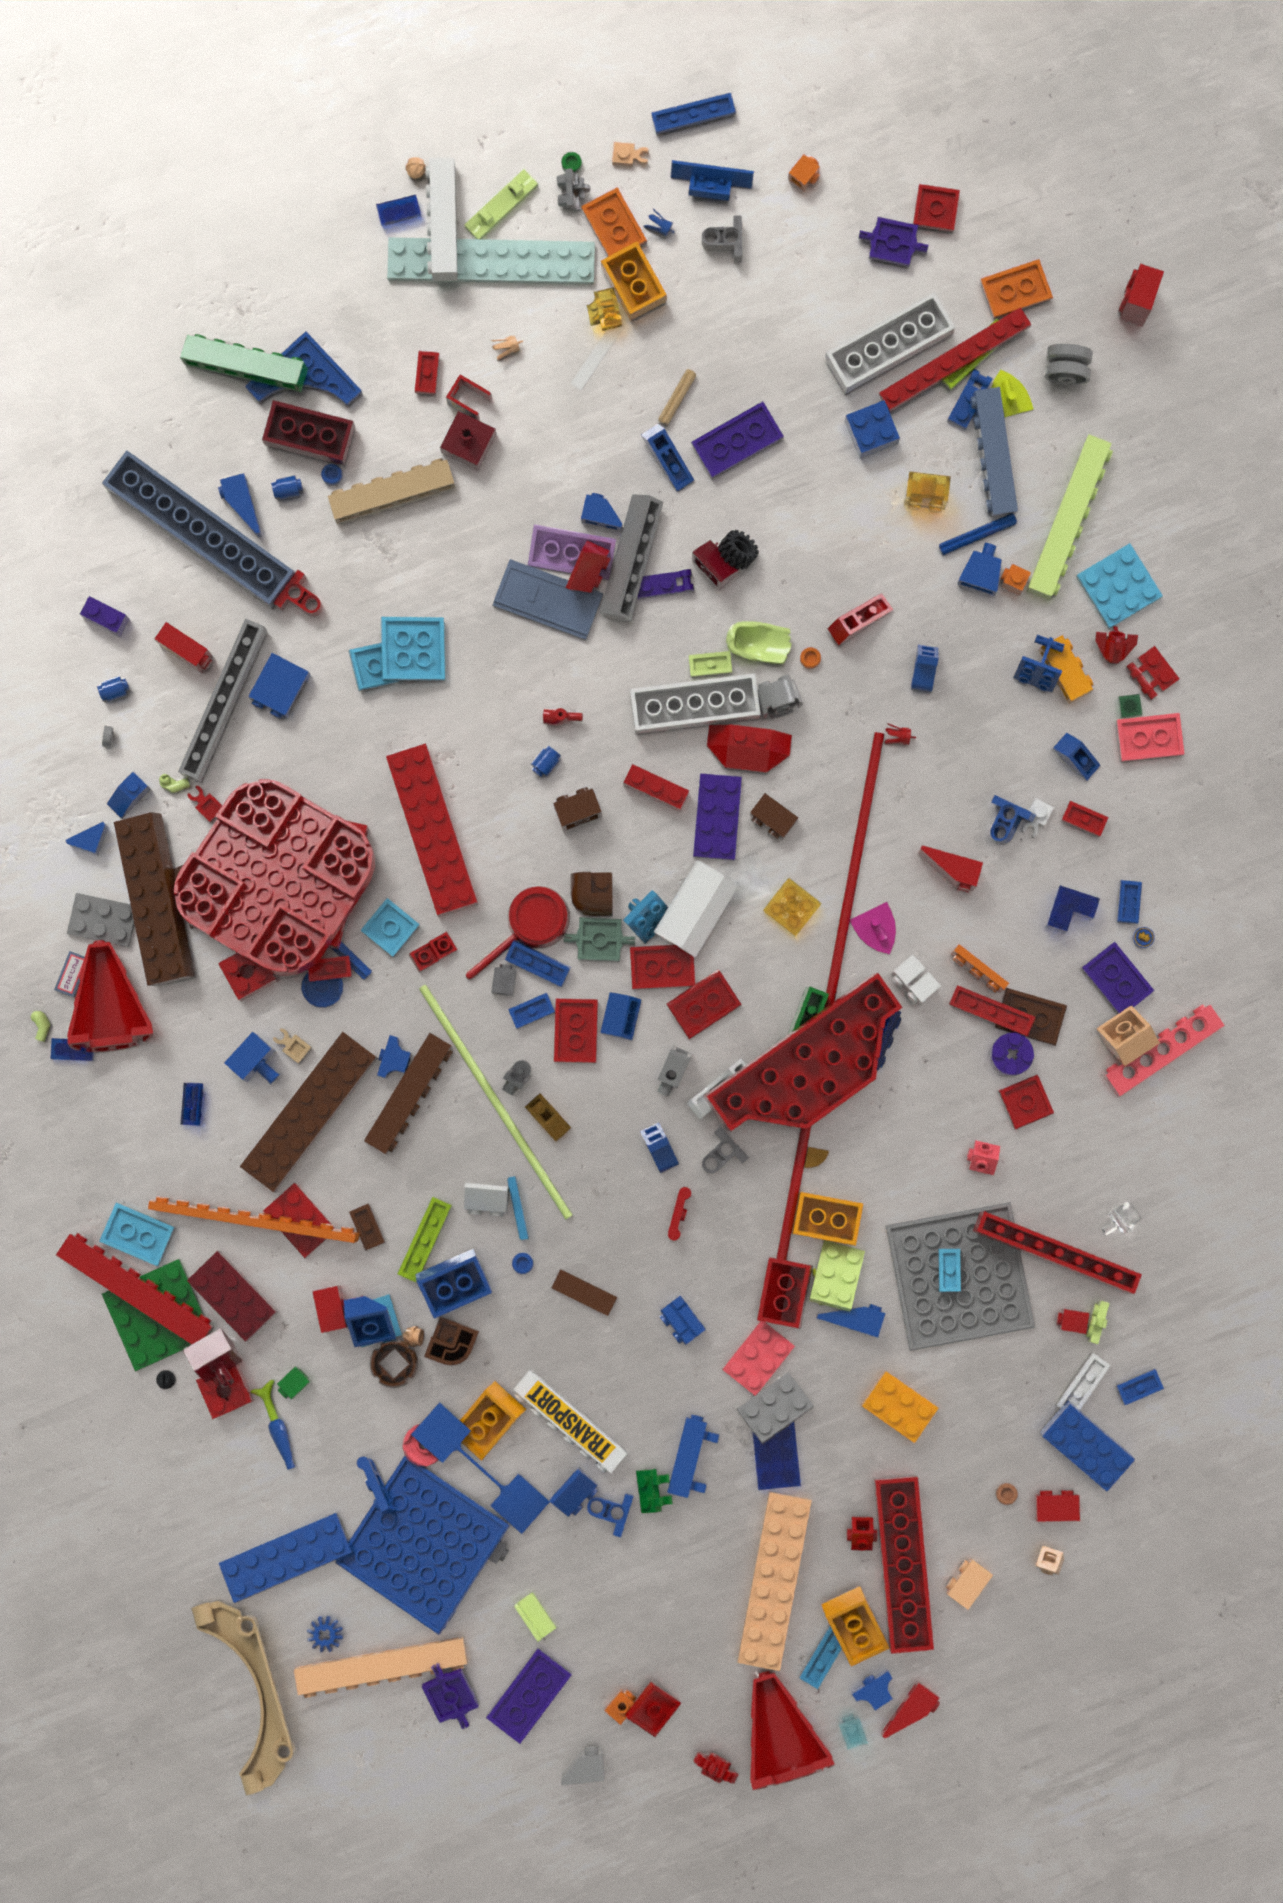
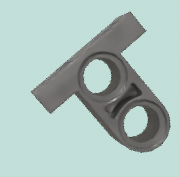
(721, 234)
(717, 1154)

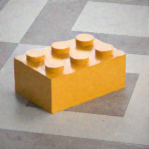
(633, 281)
(827, 1218)
(899, 1406)

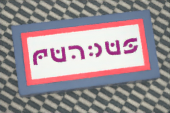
(69, 977)

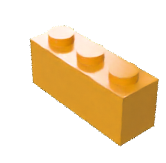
(1072, 680)

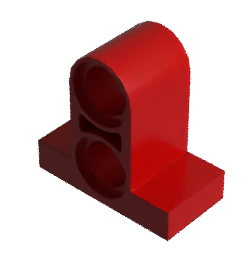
(304, 598)

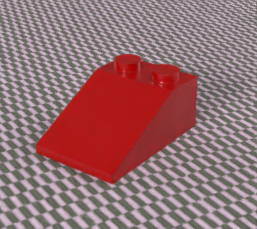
(954, 868)

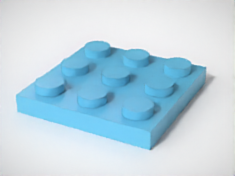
(1119, 586)
(412, 648)

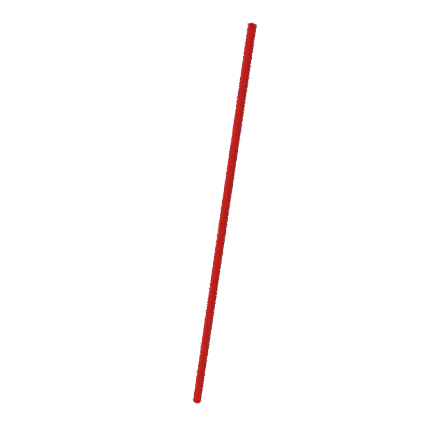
(834, 975)

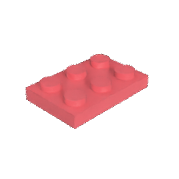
(1150, 737)
(758, 1357)

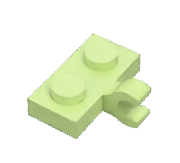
(1098, 1322)

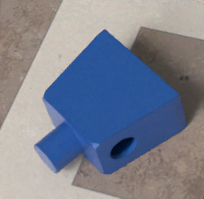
(982, 571)

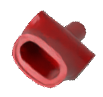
(560, 717)

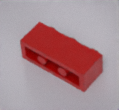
(656, 788)

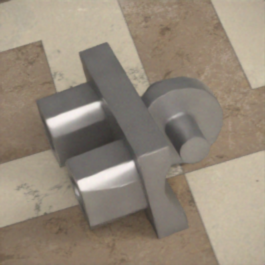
(574, 190)
(517, 1077)

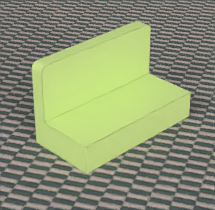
(535, 1616)

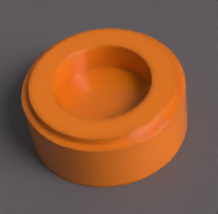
(810, 658)

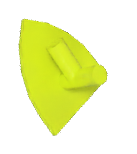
(1013, 394)

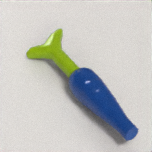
(276, 1426)

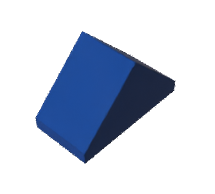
(90, 839)

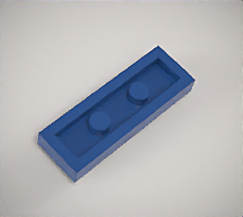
(537, 963)

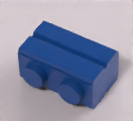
(682, 1320)

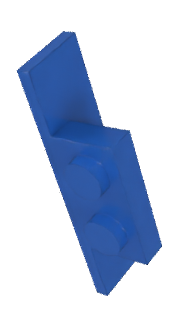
(711, 180)

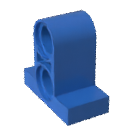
(925, 668)
(1009, 824)
(659, 1147)
(605, 1513)

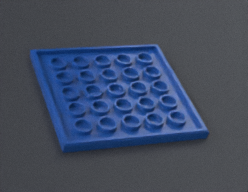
(426, 1548)

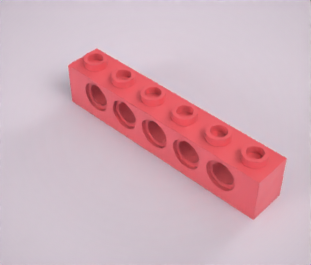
(1210, 1024)

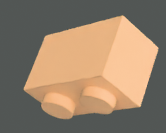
(968, 1583)

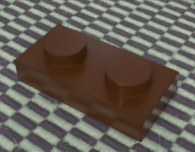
(367, 1227)

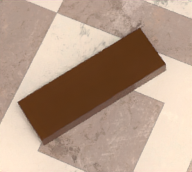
(584, 1292)

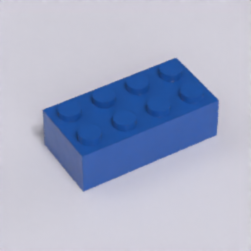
(1087, 1445)

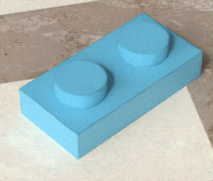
(949, 1270)

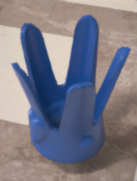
(664, 224)

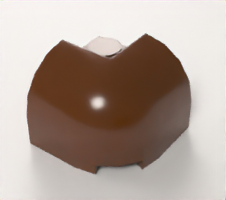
(592, 893)
(451, 1342)

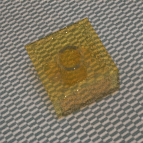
(927, 491)

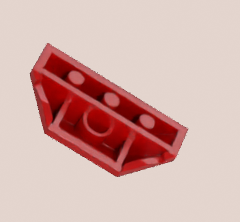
(748, 747)

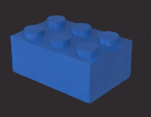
(453, 1283)

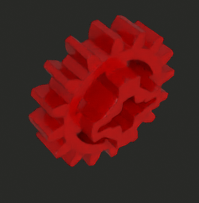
(716, 1767)

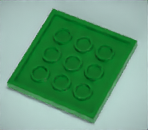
(141, 1335)

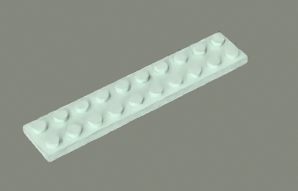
(498, 261)

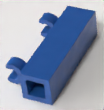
(687, 1457)

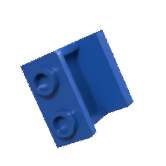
(278, 686)

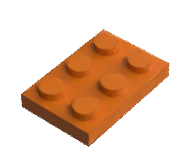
(613, 222)
(1016, 288)
(979, 969)

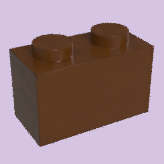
(773, 817)

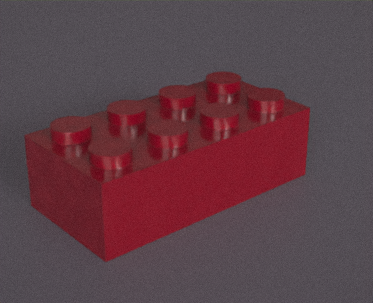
(308, 433)
(232, 1296)

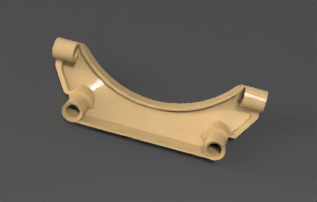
(226, 1625)

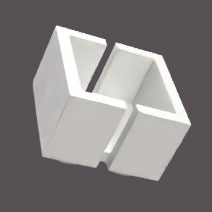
(907, 973)

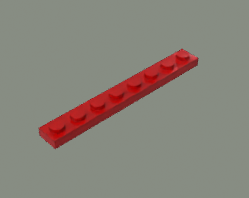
(955, 359)

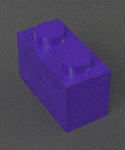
(104, 616)

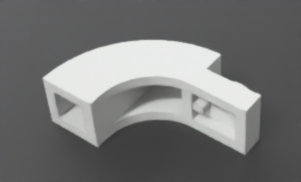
(699, 1104)

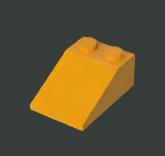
(490, 1419)
(855, 1626)

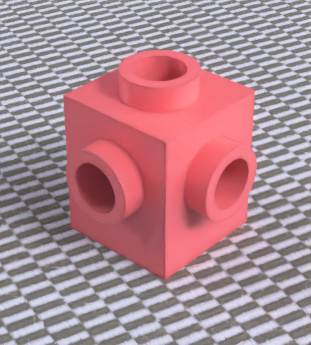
(983, 1157)

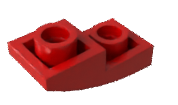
(432, 952)

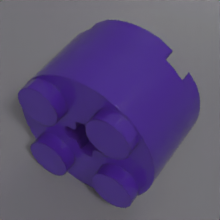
(1013, 1042)

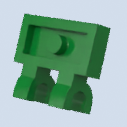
(649, 1490)

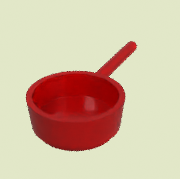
(535, 919)

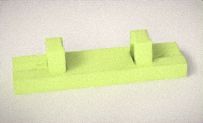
(501, 205)

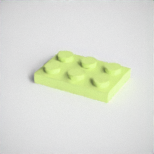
(837, 1275)

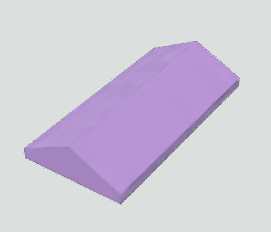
(560, 548)

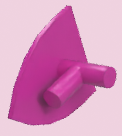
(876, 928)

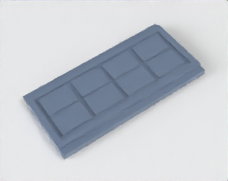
(546, 600)

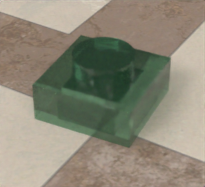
(1130, 705)

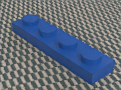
(693, 113)

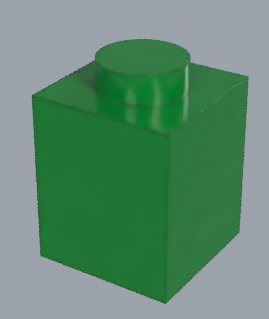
(293, 1383)

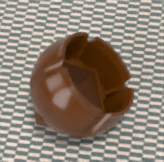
(384, 1376)

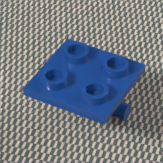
(1037, 672)

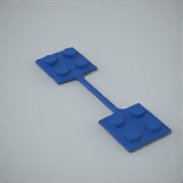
(518, 1501)

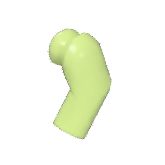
(172, 785)
(42, 1023)

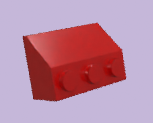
(784, 1293)

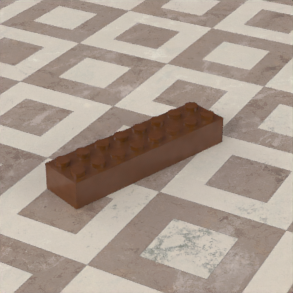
(152, 899)
(308, 1112)

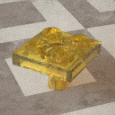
(792, 906)

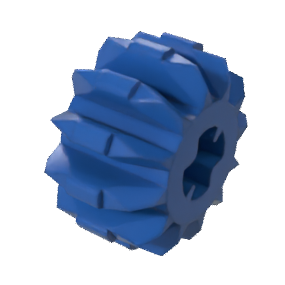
(328, 1642)

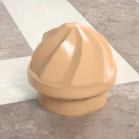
(415, 167)
(413, 1336)

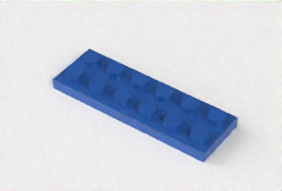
(285, 1558)

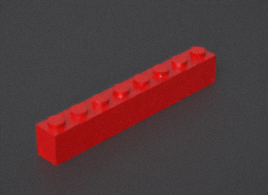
(1057, 1252)
(133, 1289)

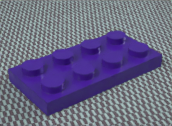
(737, 439)
(717, 816)
(529, 1696)

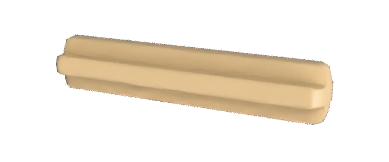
(677, 396)

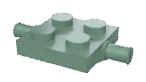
(599, 939)

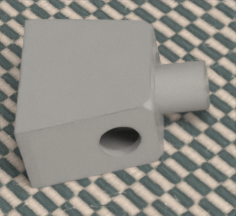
(677, 1062)

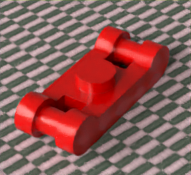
(679, 1213)

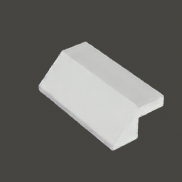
(696, 908)

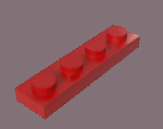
(992, 1011)

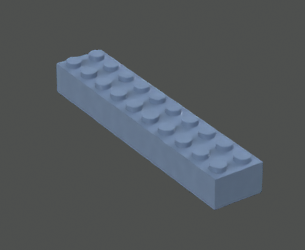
(198, 528)

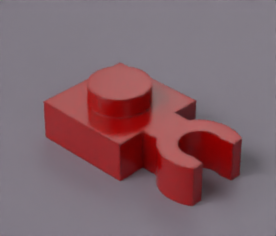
(207, 806)

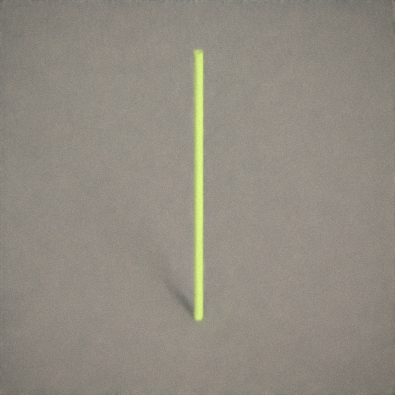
(495, 1102)

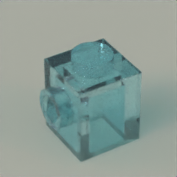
(852, 1731)

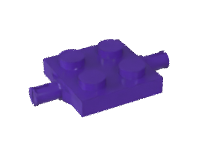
(893, 241)
(450, 1695)

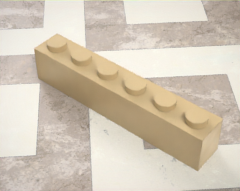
(391, 491)

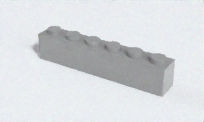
(631, 557)

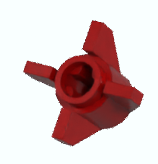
(1115, 645)

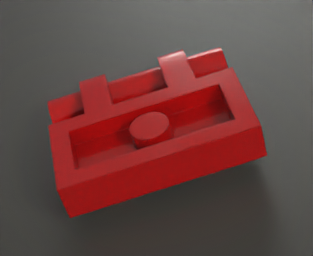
(1157, 669)

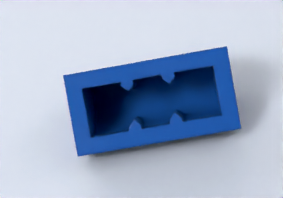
(620, 1016)

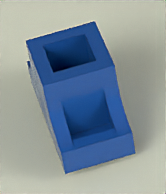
(393, 1058)
(874, 1690)

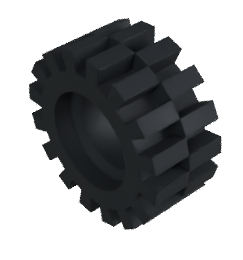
(738, 549)

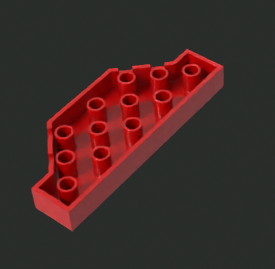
(813, 1065)

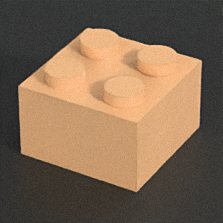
(1128, 1035)

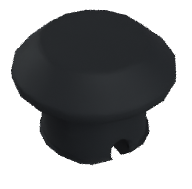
(165, 1379)

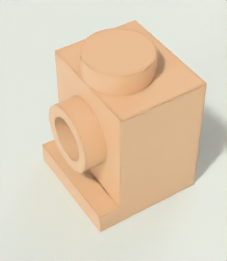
(1050, 1561)

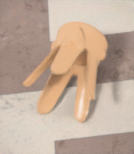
(510, 342)

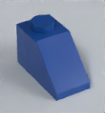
(600, 513)
(1077, 756)
(128, 795)

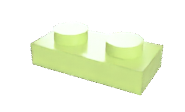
(710, 664)

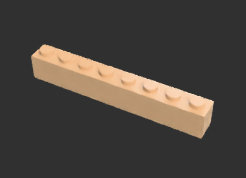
(379, 1666)

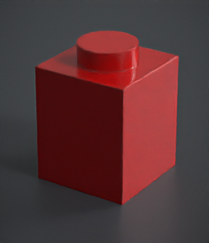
(1072, 1321)

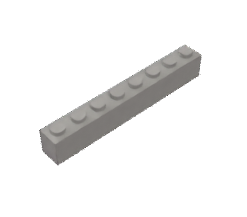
(222, 700)

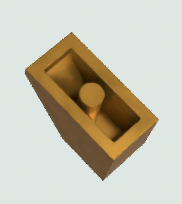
(548, 1117)

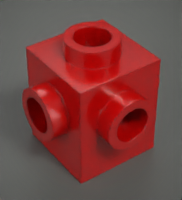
(862, 1533)

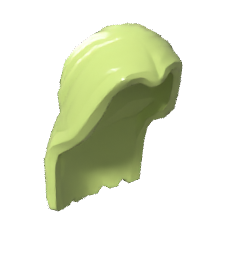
(759, 641)

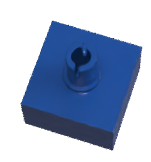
(252, 1058)

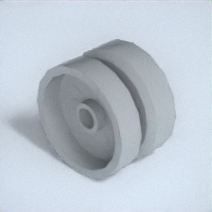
(1068, 364)

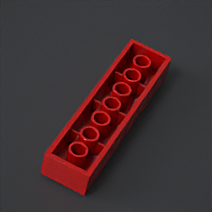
(432, 830)
(903, 1564)

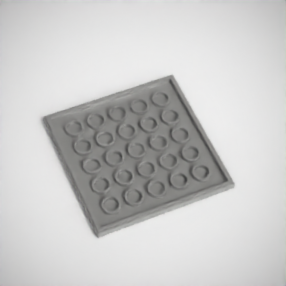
(992, 1280)

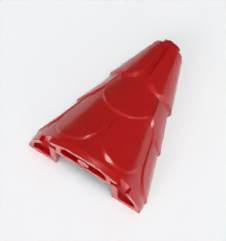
(106, 1005)
(782, 1737)

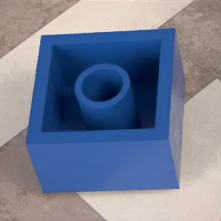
(872, 429)

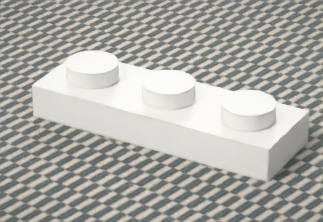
(1085, 1382)

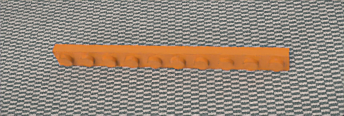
(262, 1221)

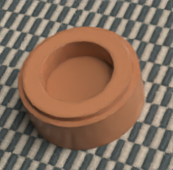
(1006, 1493)

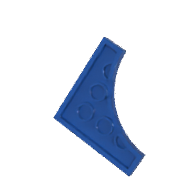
(322, 373)

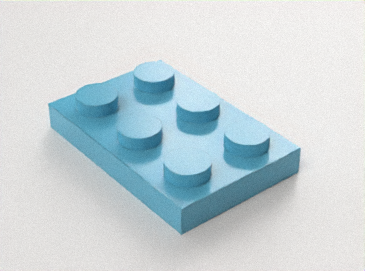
(137, 1234)

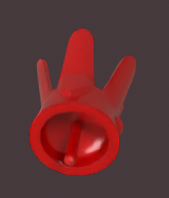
(903, 733)

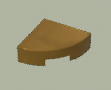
(815, 1157)

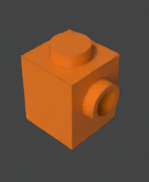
(804, 172)
(1015, 579)
(620, 1705)

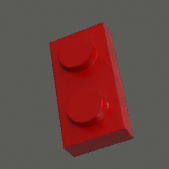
(427, 372)
(1084, 818)
(330, 969)

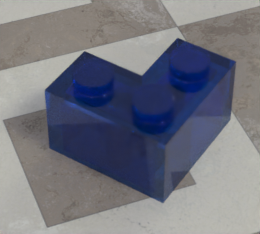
(1069, 903)

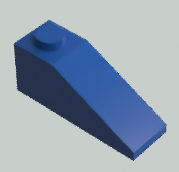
(667, 456)
(238, 497)
(859, 1319)

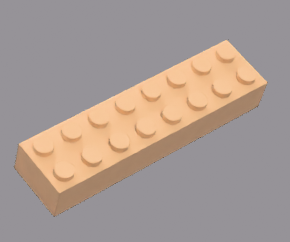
(774, 1580)

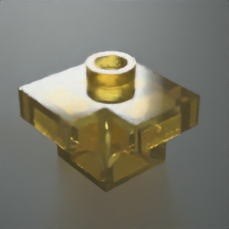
(605, 310)

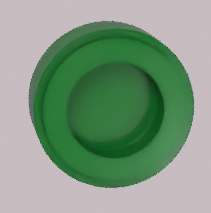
(571, 160)

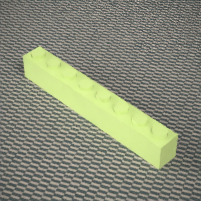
(1069, 516)

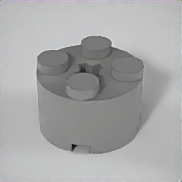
(778, 697)

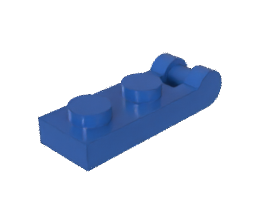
(962, 411)
(375, 1483)

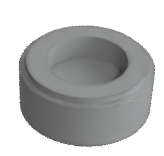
(107, 736)

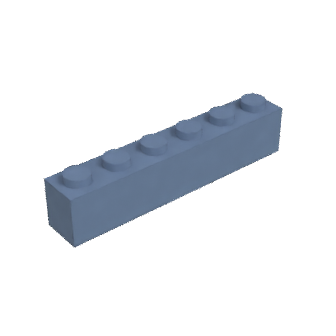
(995, 452)

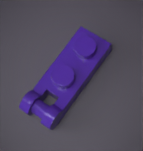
(665, 584)

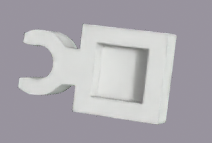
(1042, 813)

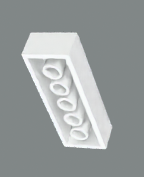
(889, 343)
(695, 703)

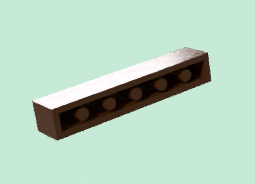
(408, 1094)

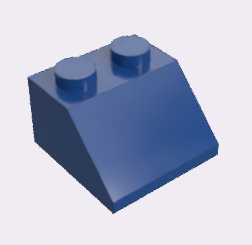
(368, 1321)
(574, 1492)

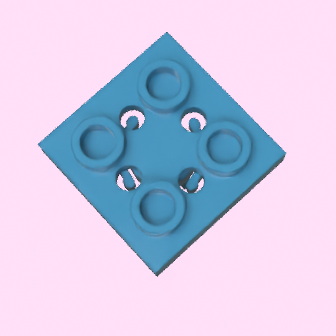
(645, 916)

